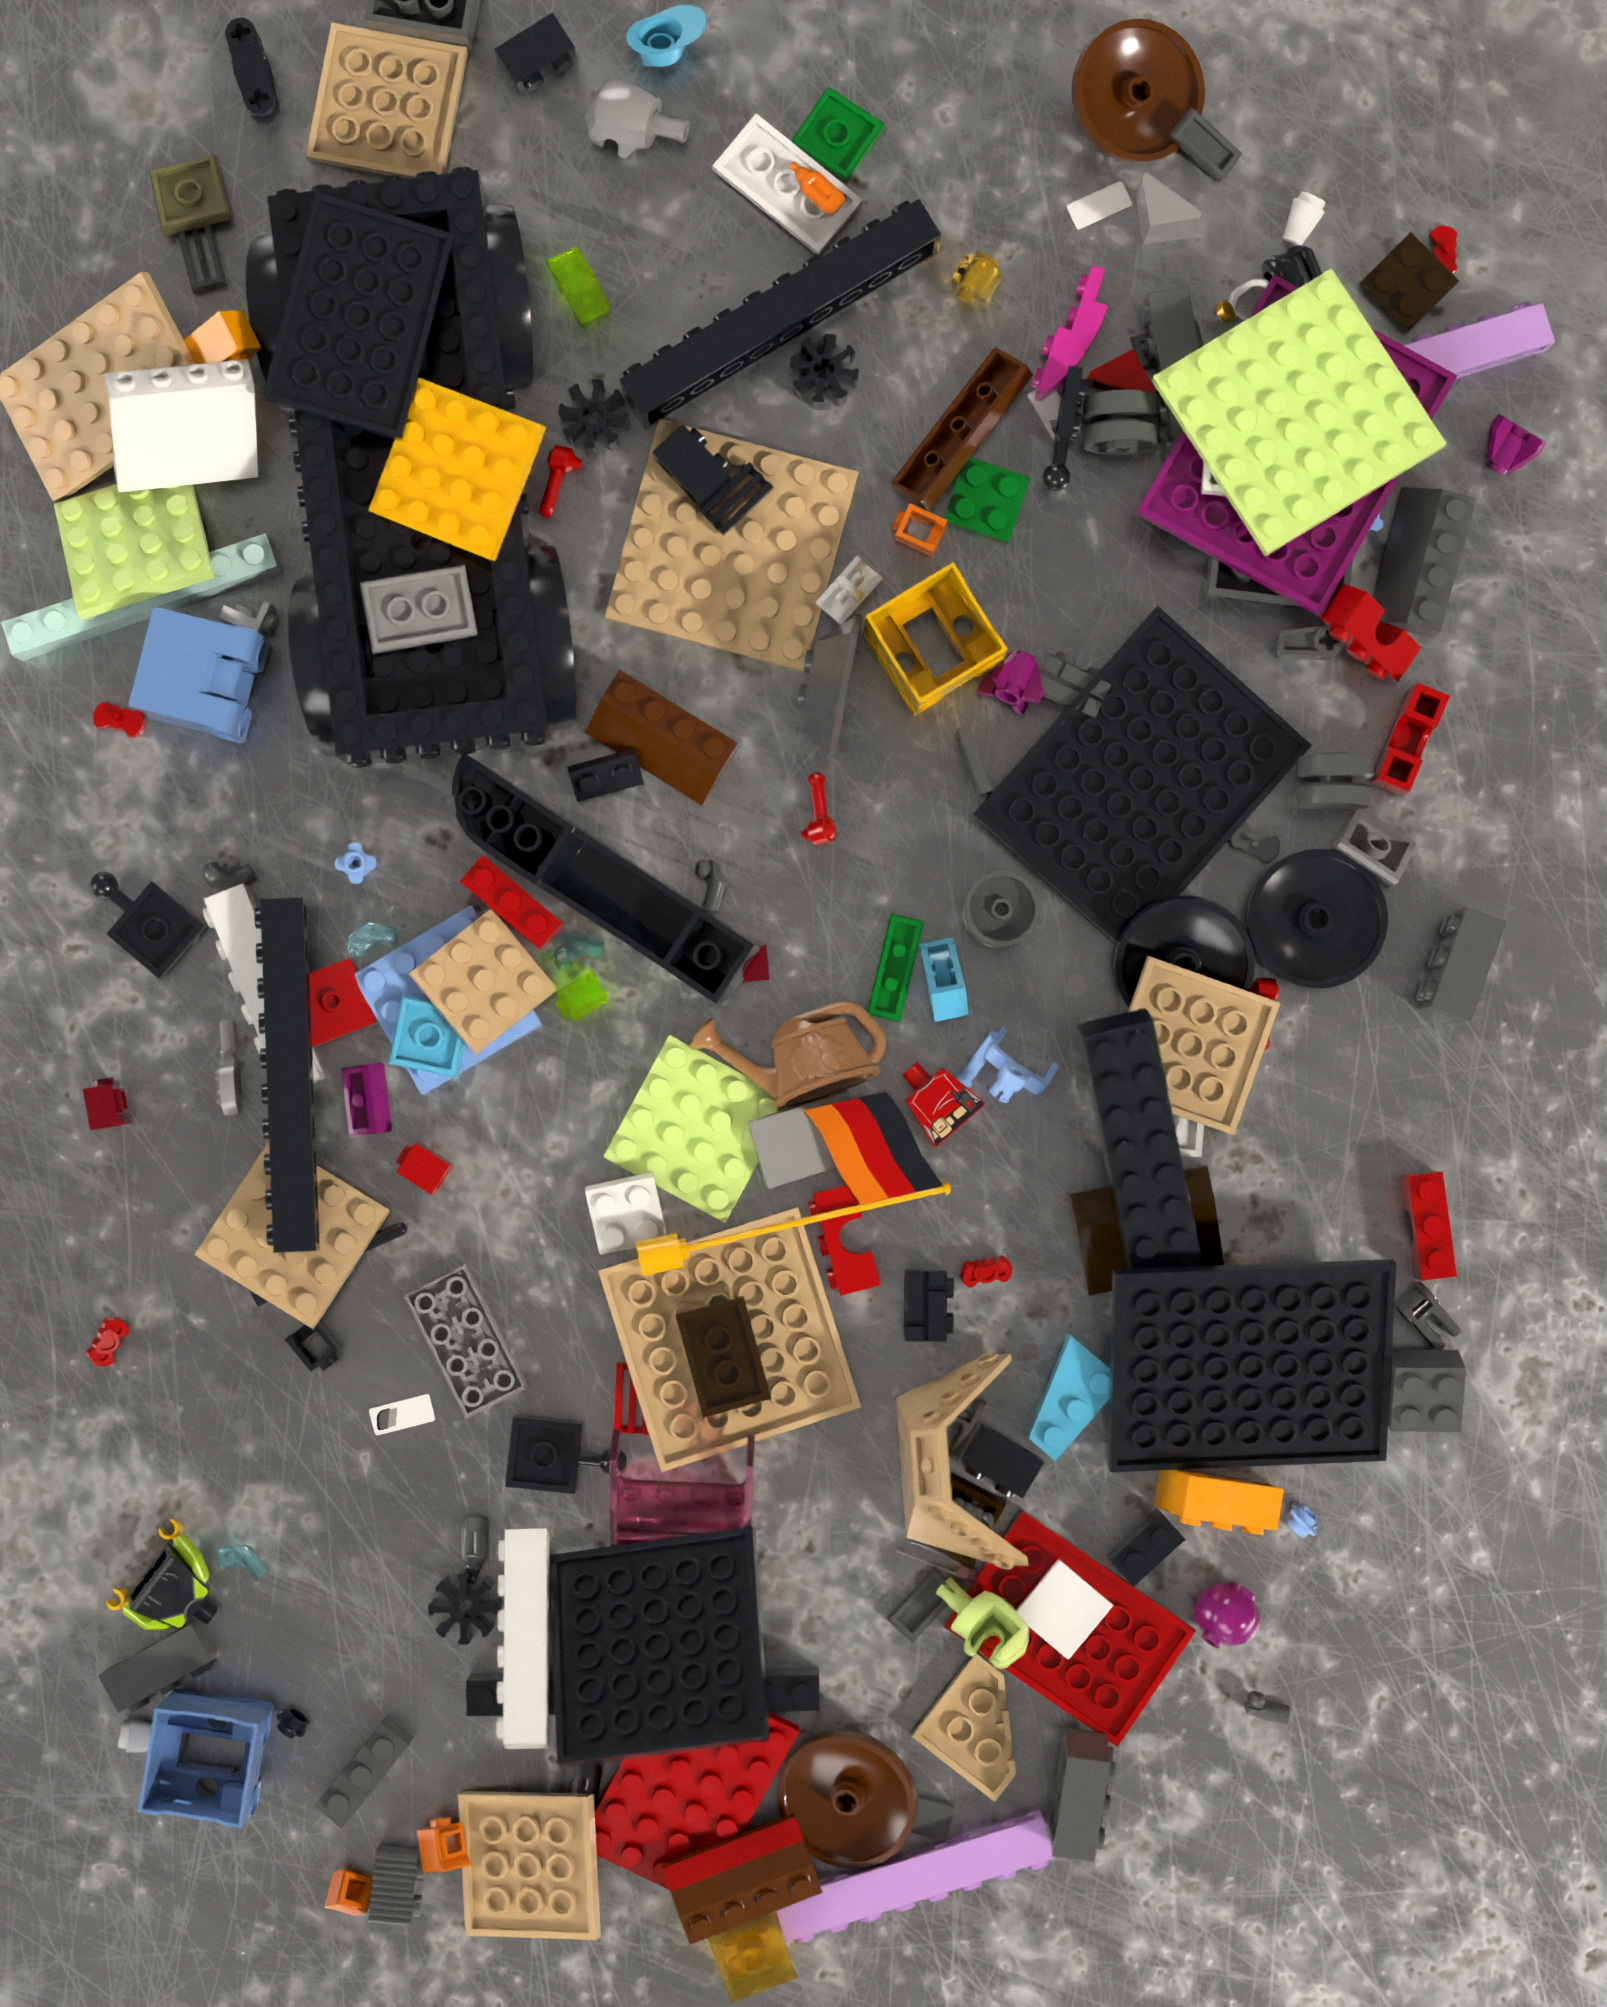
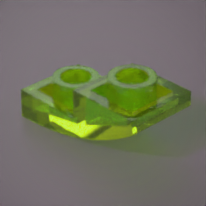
(578, 284)

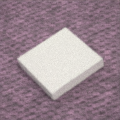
(1063, 1609)

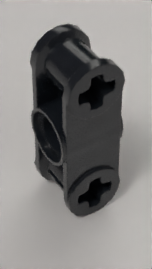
(252, 71)

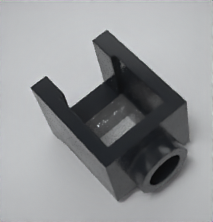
(314, 1347)

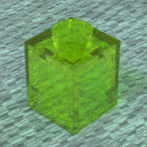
(582, 997)

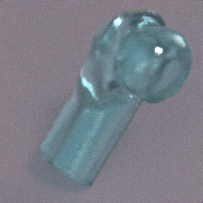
(368, 935)
(241, 1557)

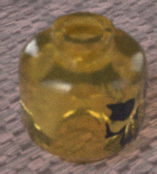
(976, 277)

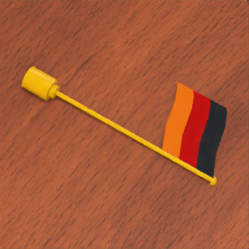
(872, 1156)

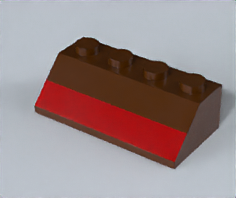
(741, 1878)

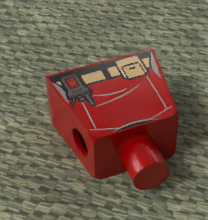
(939, 1102)

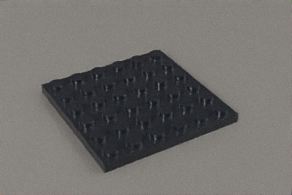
(658, 1647)

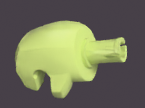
(986, 1617)

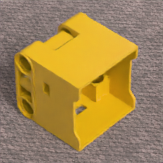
(951, 601)

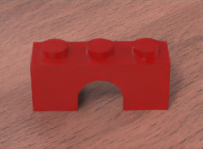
(1382, 648)
(1407, 740)
(512, 903)
(1432, 1238)
(850, 1270)

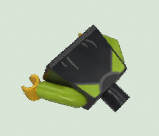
(170, 1588)

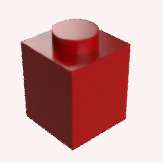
(423, 1167)

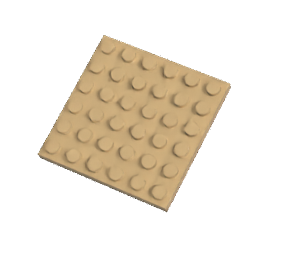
(756, 583)
(790, 1326)

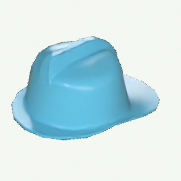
(664, 35)

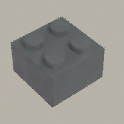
(1426, 1390)

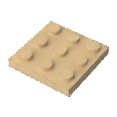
(483, 981)

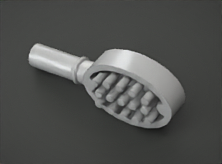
(228, 1073)

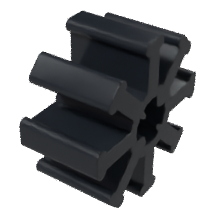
(831, 381)
(605, 411)
(452, 1604)

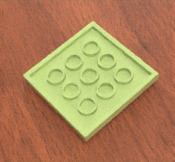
(131, 545)
(693, 1129)

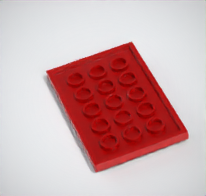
(1118, 1662)
(685, 1800)

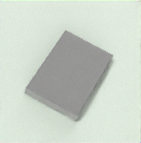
(418, 609)
(791, 1144)

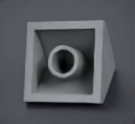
(1163, 213)
(1375, 847)

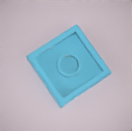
(425, 1040)

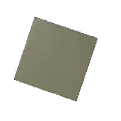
(189, 194)

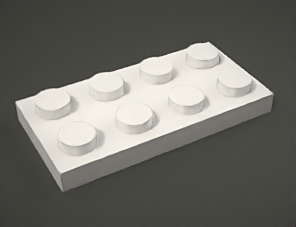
(760, 169)

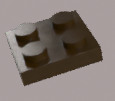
(1409, 282)

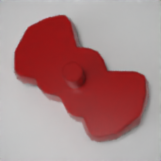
(1445, 243)
(120, 719)
(986, 1271)
(107, 1341)

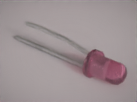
(962, 1572)

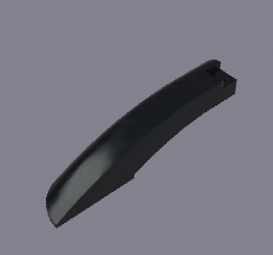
(599, 882)

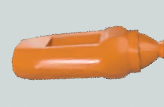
(819, 189)

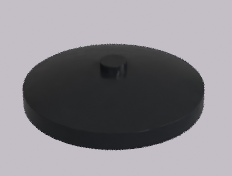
(1317, 919)
(1189, 935)

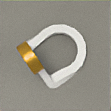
(1225, 308)

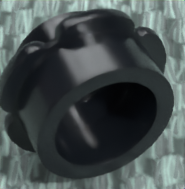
(292, 1722)

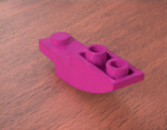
(1072, 345)

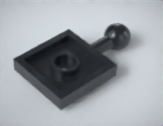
(1057, 475)
(152, 927)
(547, 1455)

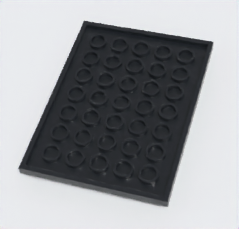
(1151, 785)
(1250, 1365)

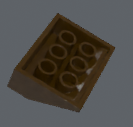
(1100, 1237)

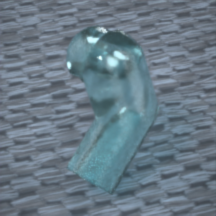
(574, 948)

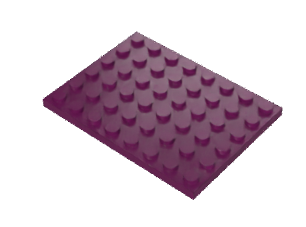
(1312, 563)

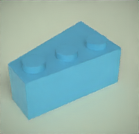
(1071, 1398)

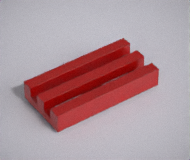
(630, 1428)

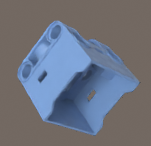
(195, 673)
(177, 1786)

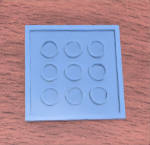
(389, 979)

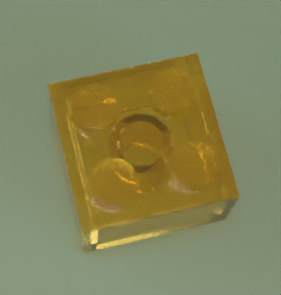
(753, 1957)

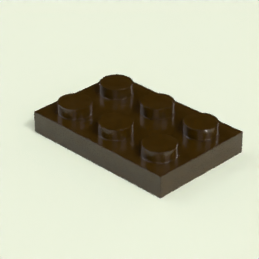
(723, 1356)

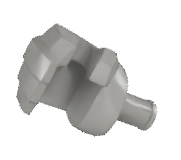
(630, 118)

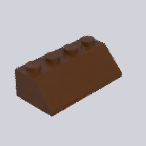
(664, 736)

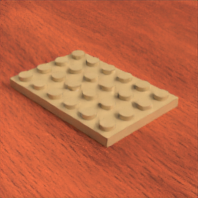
(60, 387)

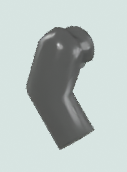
(224, 879)
(715, 883)
(1266, 1711)

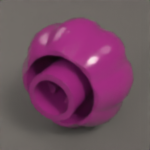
(1227, 1614)

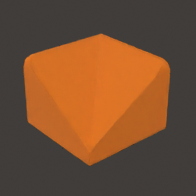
(349, 1892)

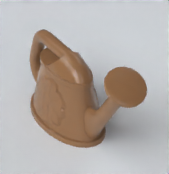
(808, 1056)

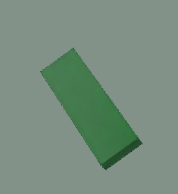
(895, 967)

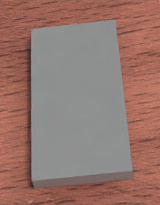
(466, 1340)

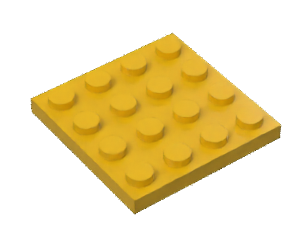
(457, 469)

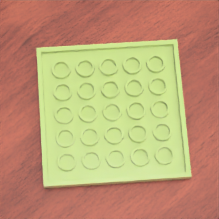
(1298, 412)

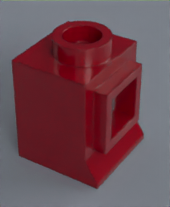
(106, 1104)

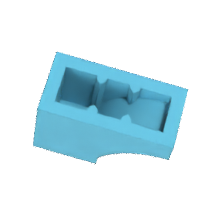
(944, 979)

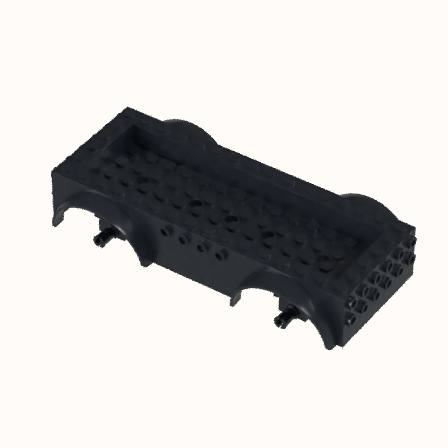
(519, 671)

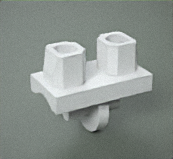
(849, 590)

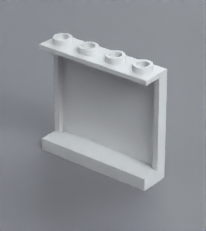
(183, 425)

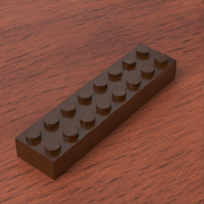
(961, 429)

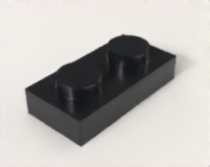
(605, 775)

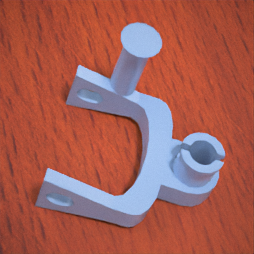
(1011, 1074)

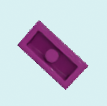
(366, 1099)

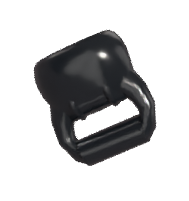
(1286, 266)

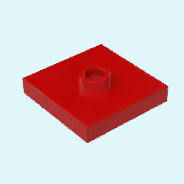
(337, 1003)

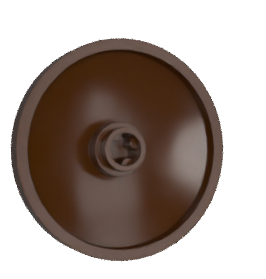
(1135, 89)
(848, 1798)

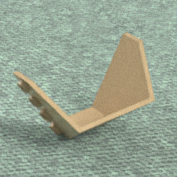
(924, 1462)

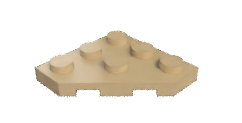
(972, 1728)

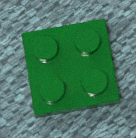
(986, 500)

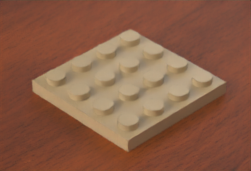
(386, 102)
(1206, 1040)
(292, 1281)
(530, 1865)

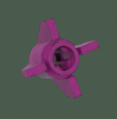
(1511, 446)
(1014, 681)

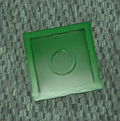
(838, 134)

